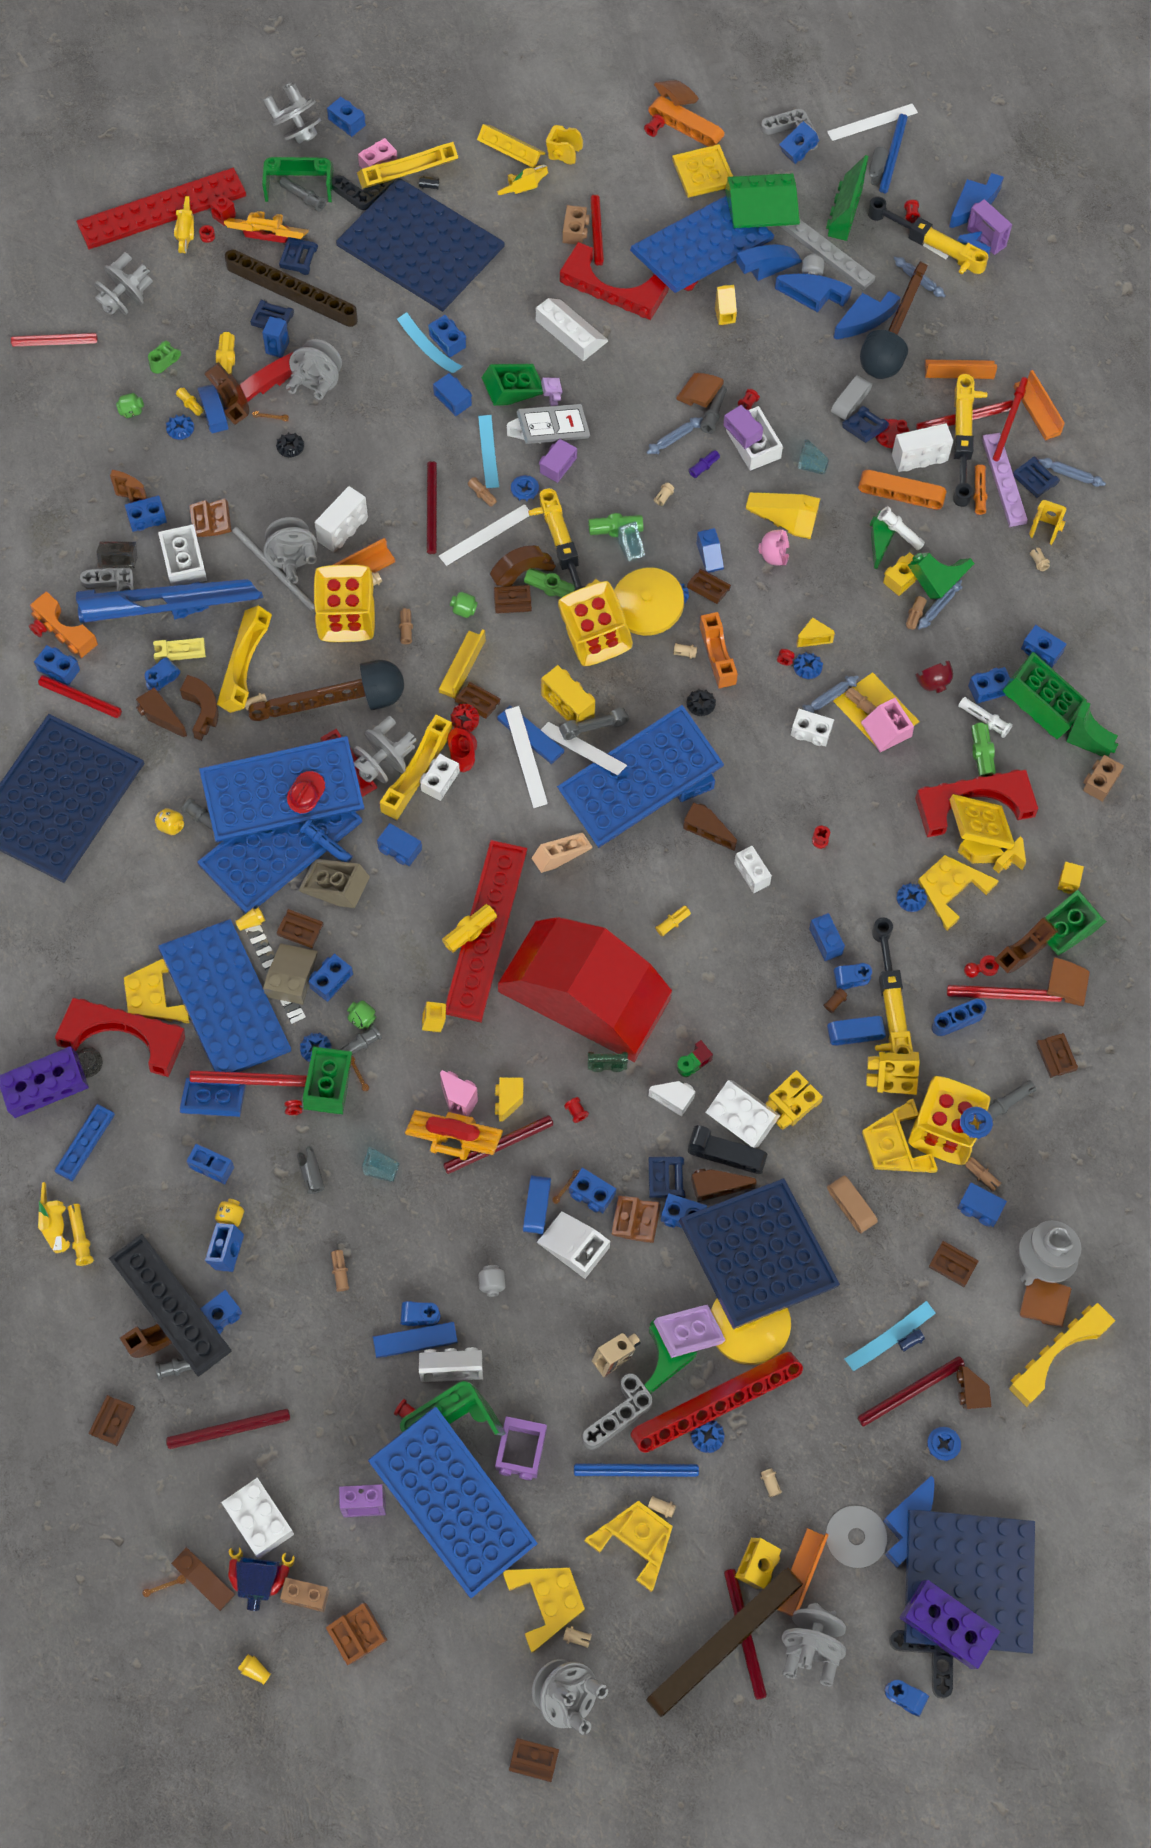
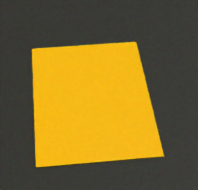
(877, 694)

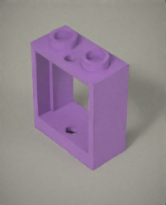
(984, 211)
(525, 1427)
(369, 1503)

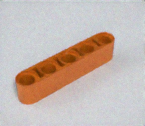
(687, 122)
(902, 489)

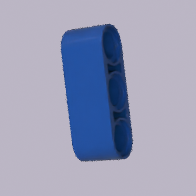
(964, 1010)
(856, 1030)
(537, 1204)

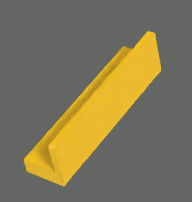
(510, 145)
(462, 664)

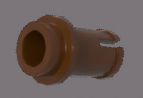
(837, 998)

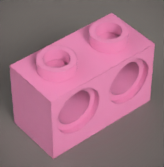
(377, 154)

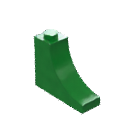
(935, 576)
(1090, 734)
(666, 1366)

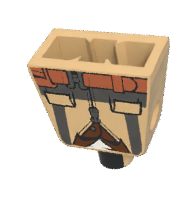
(615, 1353)

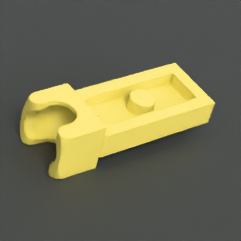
(179, 649)

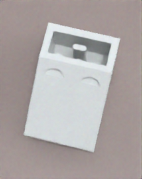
(574, 1244)

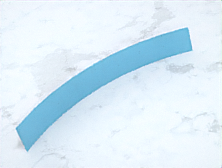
(426, 346)
(488, 451)
(890, 1337)

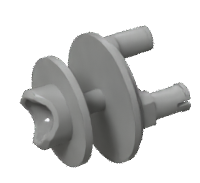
(296, 105)
(132, 285)
(315, 367)
(289, 546)
(391, 752)
(1049, 1252)
(814, 1642)
(566, 1694)

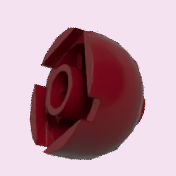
(936, 677)

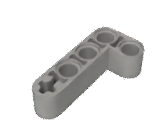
(614, 1416)

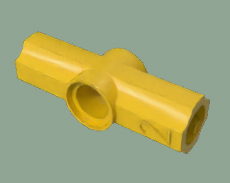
(225, 354)
(469, 928)

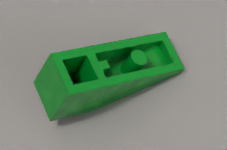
(880, 538)

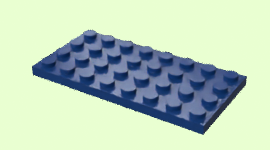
(697, 245)
(659, 767)
(253, 791)
(262, 863)
(224, 998)
(452, 1502)

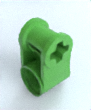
(163, 357)

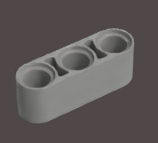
(851, 397)

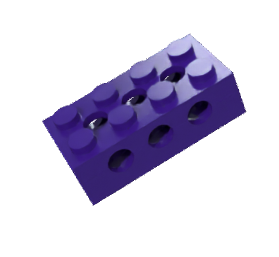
(51, 1090)
(963, 1621)

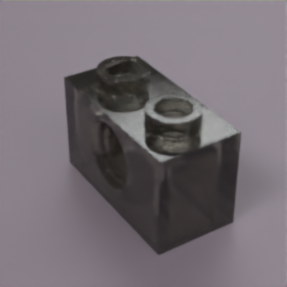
(117, 554)

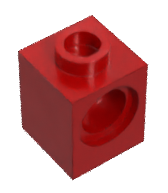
(222, 209)

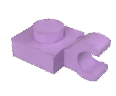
(552, 388)

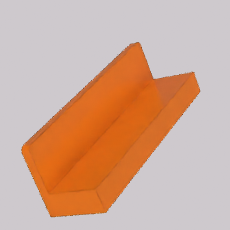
(954, 368)
(1041, 408)
(374, 556)
(804, 1568)

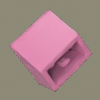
(888, 725)
(459, 1094)

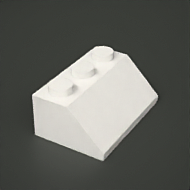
(450, 1365)

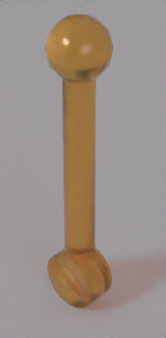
(256, 414)
(365, 1087)
(556, 1199)
(181, 1580)

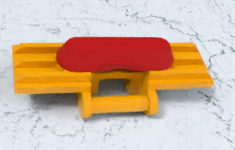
(256, 224)
(454, 1126)

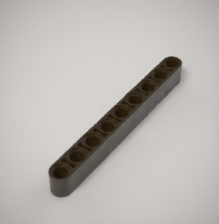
(291, 288)
(724, 1642)

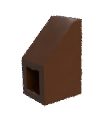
(974, 1390)

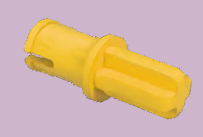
(189, 401)
(672, 921)

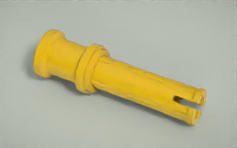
(80, 1243)

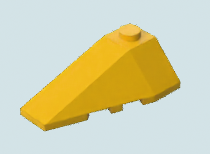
(790, 511)

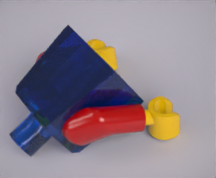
(257, 1577)

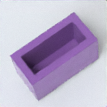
(743, 426)
(558, 460)

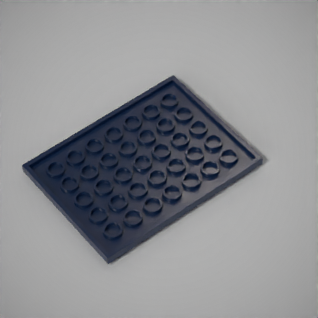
(420, 244)
(61, 796)

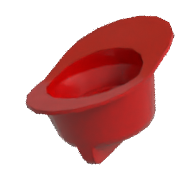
(462, 748)
(305, 792)

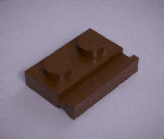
(708, 586)
(512, 599)
(479, 698)
(300, 928)
(1057, 1055)
(953, 1264)
(112, 1420)
(533, 1760)

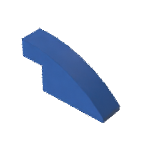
(974, 193)
(767, 260)
(813, 289)
(866, 315)
(212, 409)
(897, 1520)

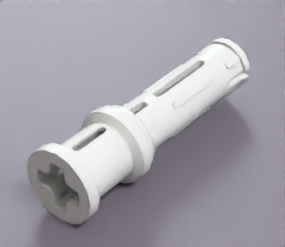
(895, 523)
(993, 721)

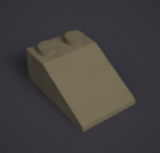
(335, 882)
(290, 974)

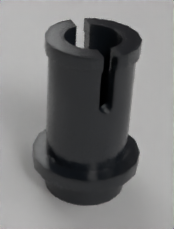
(428, 183)

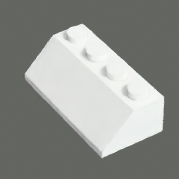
(569, 328)

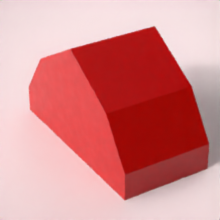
(587, 984)

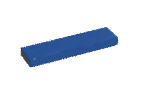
(538, 740)
(84, 1142)
(415, 1340)

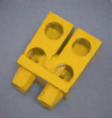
(894, 1072)
(793, 1100)

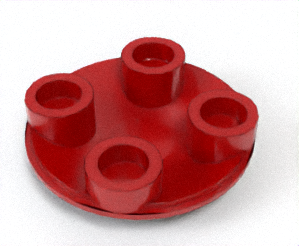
(888, 436)

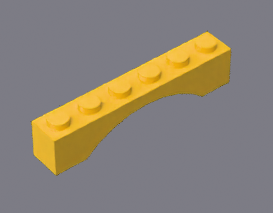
(408, 165)
(234, 687)
(403, 789)
(1090, 1326)

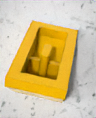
(815, 634)

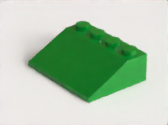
(762, 200)
(847, 201)
(1044, 696)

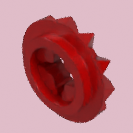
(471, 713)

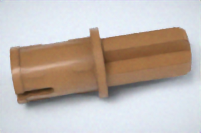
(481, 491)
(915, 612)
(406, 626)
(860, 701)
(982, 1173)
(339, 1270)

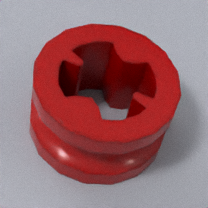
(207, 229)
(37, 628)
(785, 657)
(293, 1107)

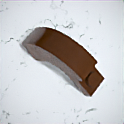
(233, 396)
(518, 561)
(201, 694)
(1026, 948)
(145, 1341)

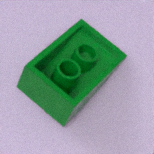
(511, 383)
(1074, 921)
(327, 1080)

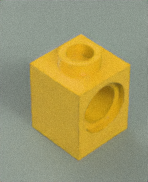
(1070, 878)
(433, 1016)

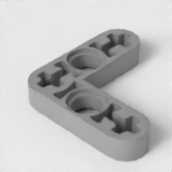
(793, 118)
(116, 580)

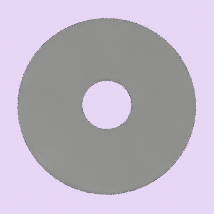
(848, 1553)

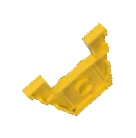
(946, 881)
(147, 994)
(889, 1146)
(640, 1531)
(555, 1596)

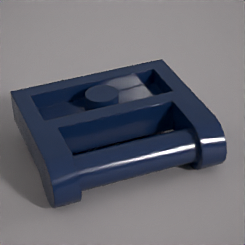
(293, 252)
(261, 316)
(861, 428)
(1033, 480)
(660, 1176)

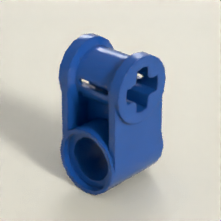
(161, 673)
(850, 975)
(417, 1314)
(910, 1698)

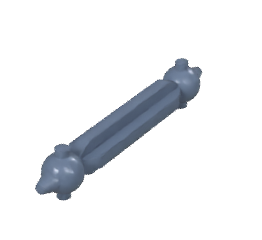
(926, 282)
(674, 435)
(1072, 472)
(938, 606)
(831, 694)

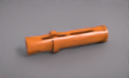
(980, 506)

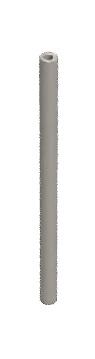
(275, 570)

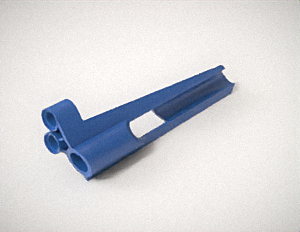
(121, 603)

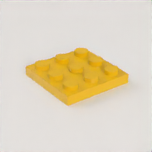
(702, 170)
(981, 822)

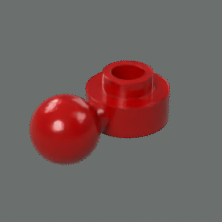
(972, 969)

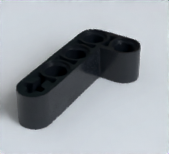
(725, 1152)

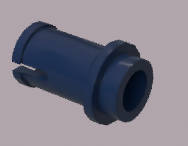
(911, 1340)

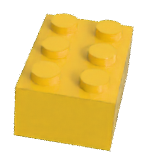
(567, 696)

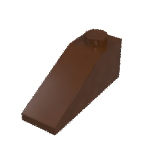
(158, 712)
(707, 825)
(715, 1183)
(203, 1579)

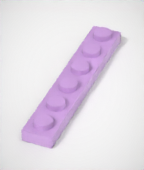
(1005, 482)

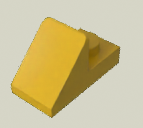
(1015, 855)

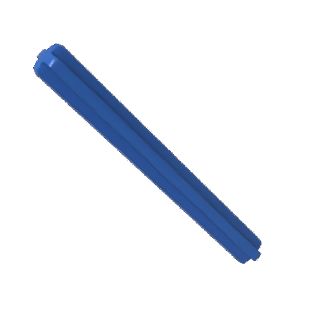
(893, 153)
(663, 1470)

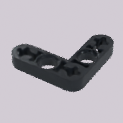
(363, 195)
(937, 1654)

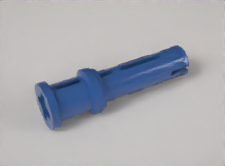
(319, 837)

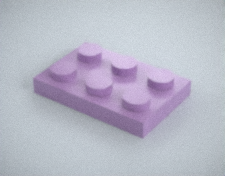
(689, 1330)

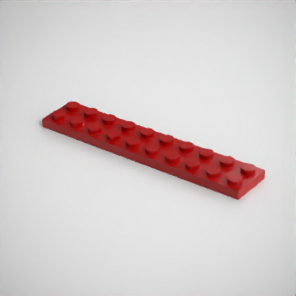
(158, 208)
(480, 957)

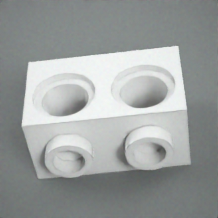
(813, 724)
(443, 778)
(752, 869)

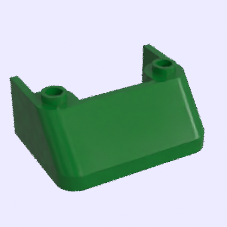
(297, 167)
(455, 1404)

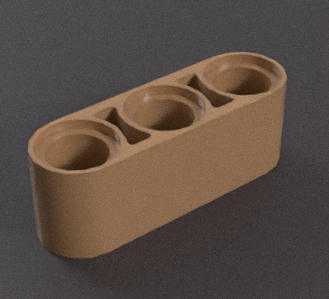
(852, 1204)

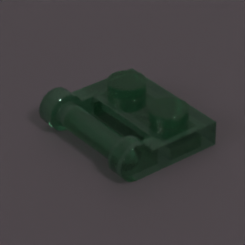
(611, 1062)

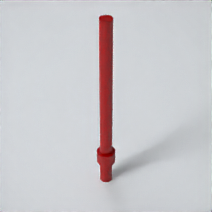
(1019, 394)

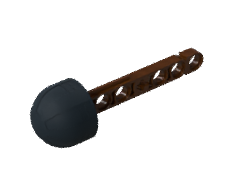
(884, 350)
(380, 684)

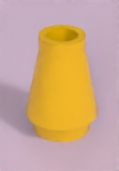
(250, 919)
(254, 1669)

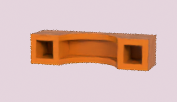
(78, 638)
(721, 663)

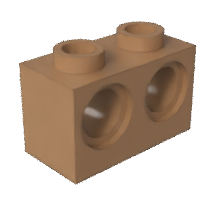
(574, 224)
(1104, 778)
(304, 1594)

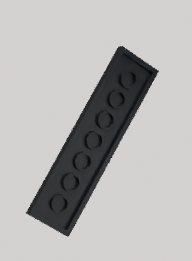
(170, 1305)

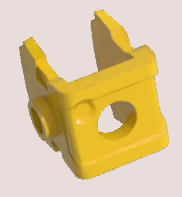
(563, 143)
(1042, 515)

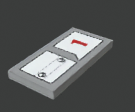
(552, 423)

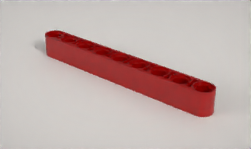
(716, 1402)

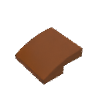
(677, 91)
(700, 389)
(127, 486)
(210, 518)
(1068, 981)
(636, 1219)
(1046, 1302)
(356, 1634)

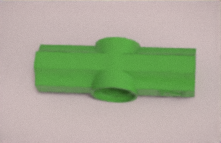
(612, 523)
(542, 580)
(983, 750)

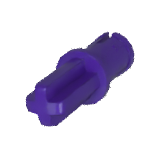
(704, 464)

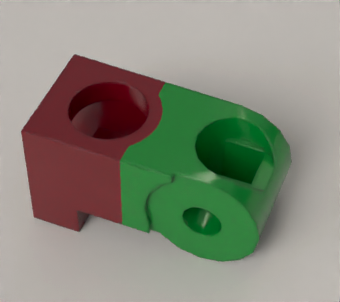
(696, 1060)

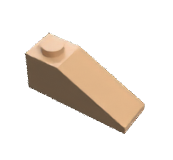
(560, 851)

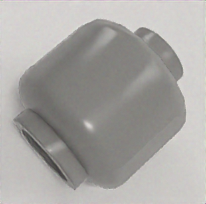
(813, 265)
(491, 1280)

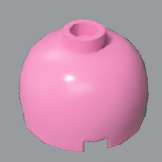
(774, 547)

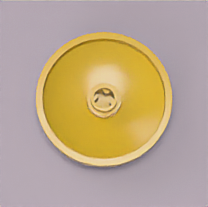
(650, 600)
(754, 1341)

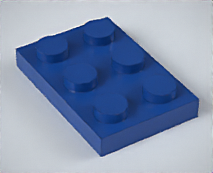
(212, 1098)

